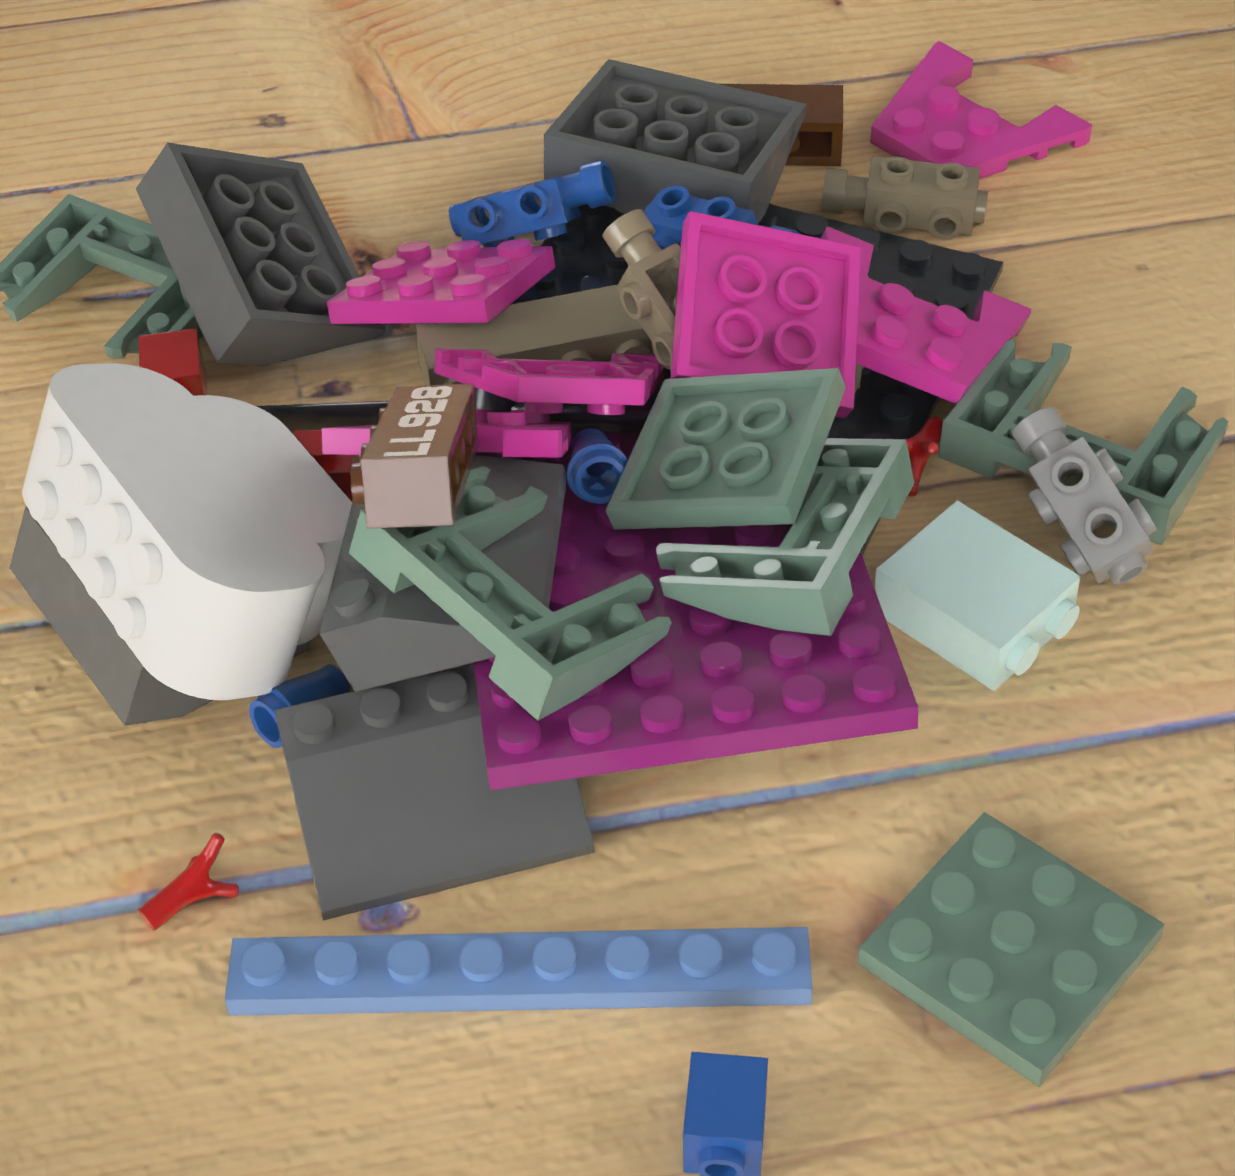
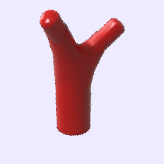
(921, 447)
(188, 887)

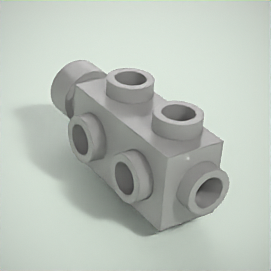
(1086, 504)

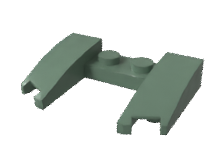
(75, 241)
(1010, 389)
(806, 578)
(540, 654)

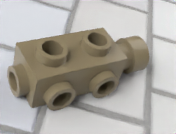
(914, 191)
(650, 280)

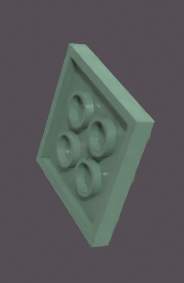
(727, 450)
(1011, 947)

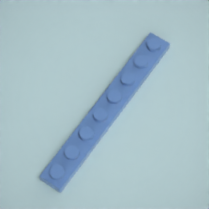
(519, 971)

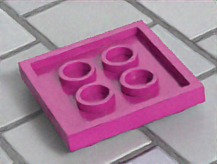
(442, 283)
(764, 302)

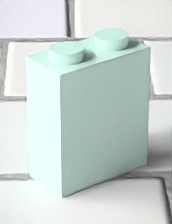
(977, 595)

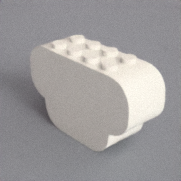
(187, 524)

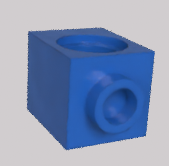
(725, 1115)

